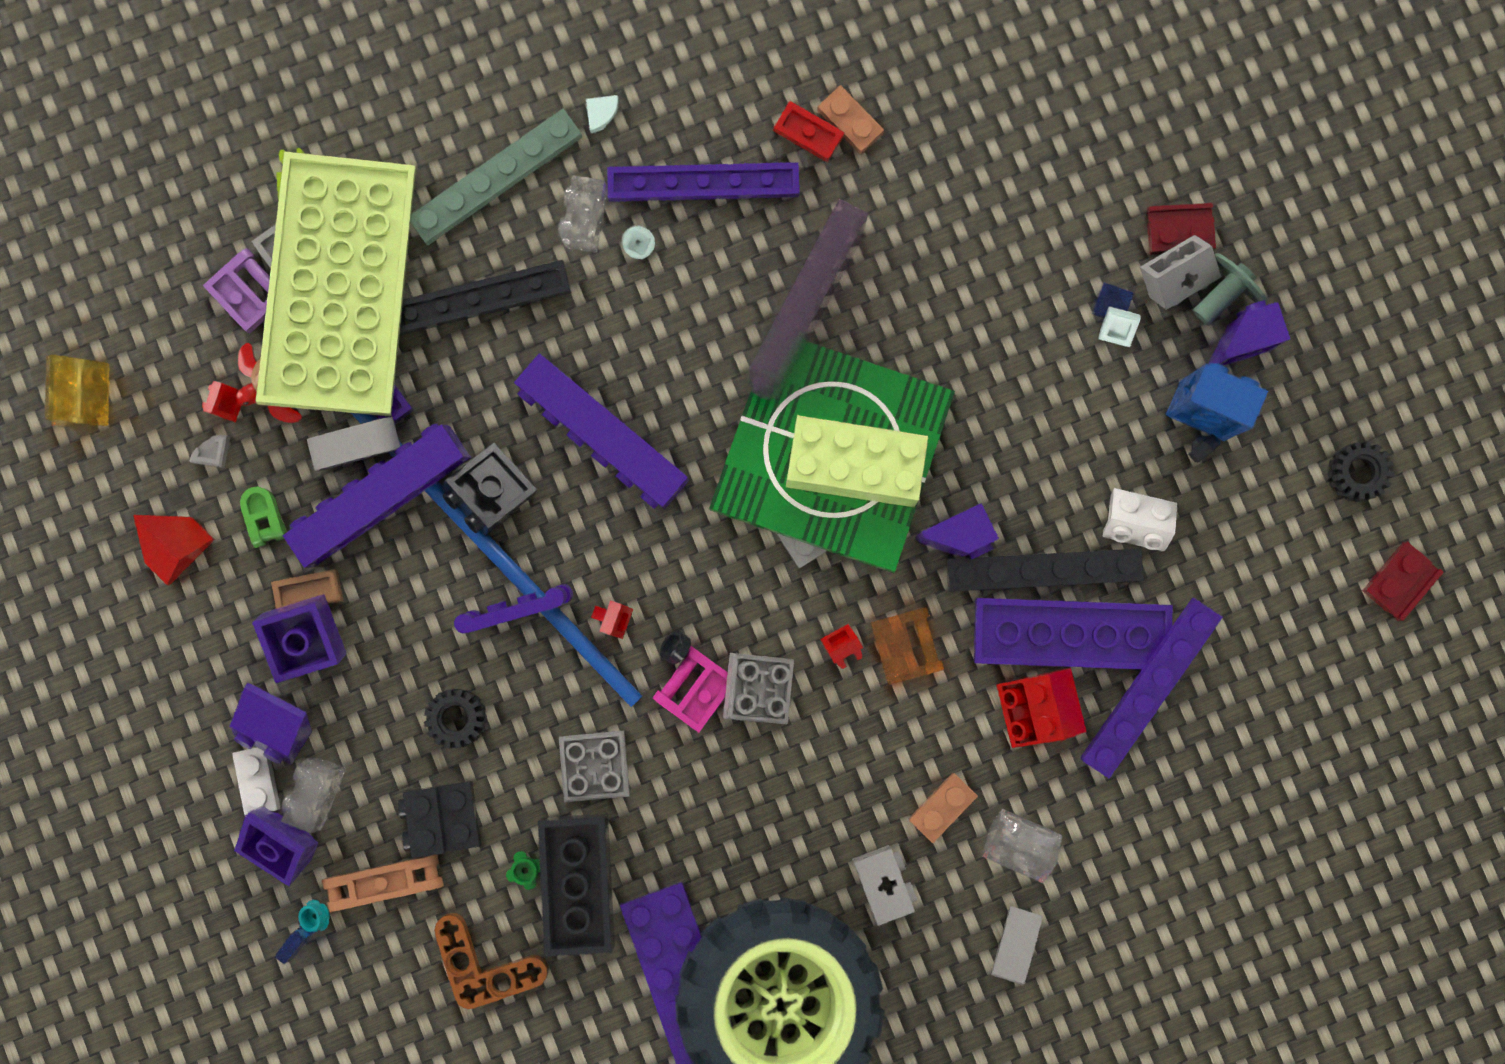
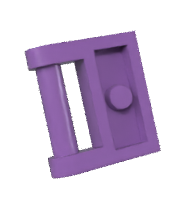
(236, 295)

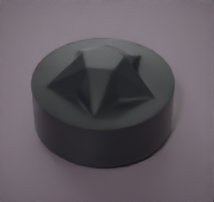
(1203, 446)
(675, 647)

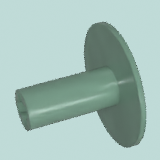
(1238, 280)

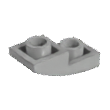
(1017, 945)

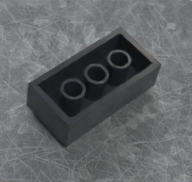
(576, 885)

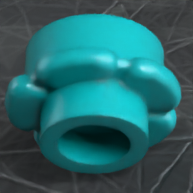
(314, 916)

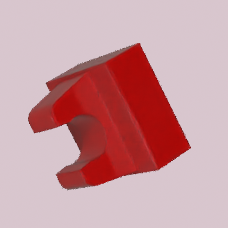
(222, 401)
(613, 619)
(842, 644)

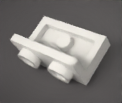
(1140, 520)

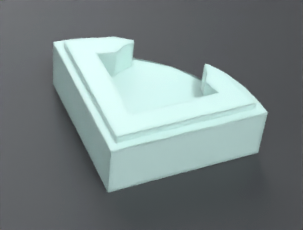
(601, 111)

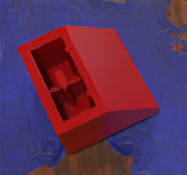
(1041, 708)

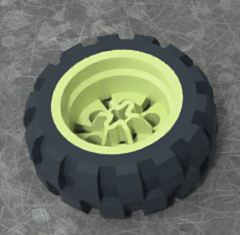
(813, 938)

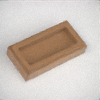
(308, 586)

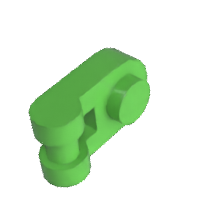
(257, 505)

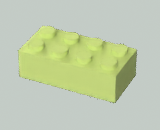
(856, 461)

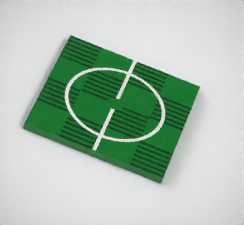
(838, 390)

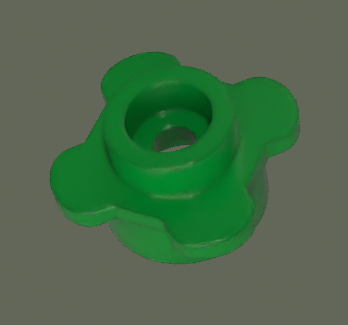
(516, 875)

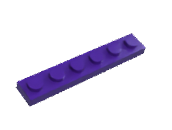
(703, 181)
(1151, 687)

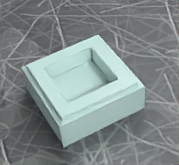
(1119, 326)

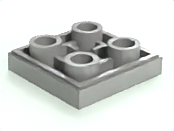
(758, 688)
(594, 766)

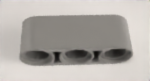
(353, 443)

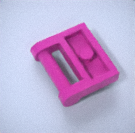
(702, 697)

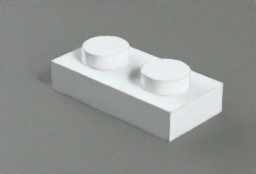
(255, 780)

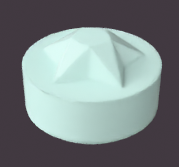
(638, 242)

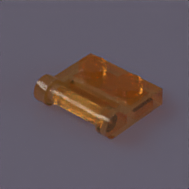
(896, 649)

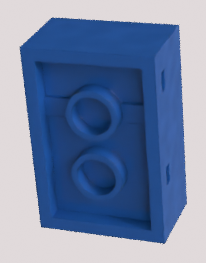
(1217, 402)

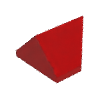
(170, 543)

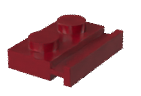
(1176, 223)
(1402, 581)

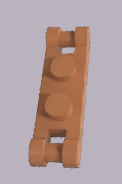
(382, 883)

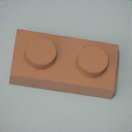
(848, 115)
(942, 807)

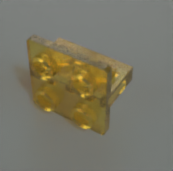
(76, 391)

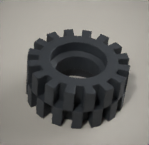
(1377, 463)
(436, 724)

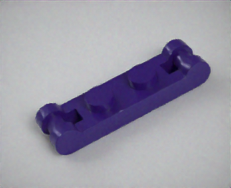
(501, 613)

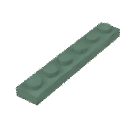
(495, 176)

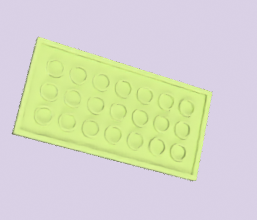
(336, 285)

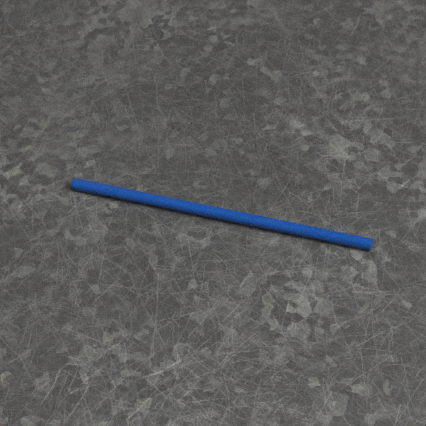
(527, 586)

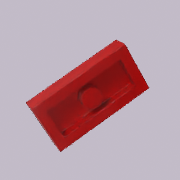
(808, 131)

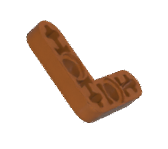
(474, 975)

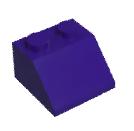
(1251, 334)
(962, 534)
(270, 725)
(275, 845)

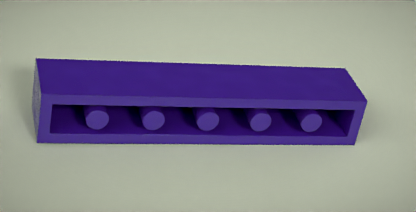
(601, 431)
(376, 496)

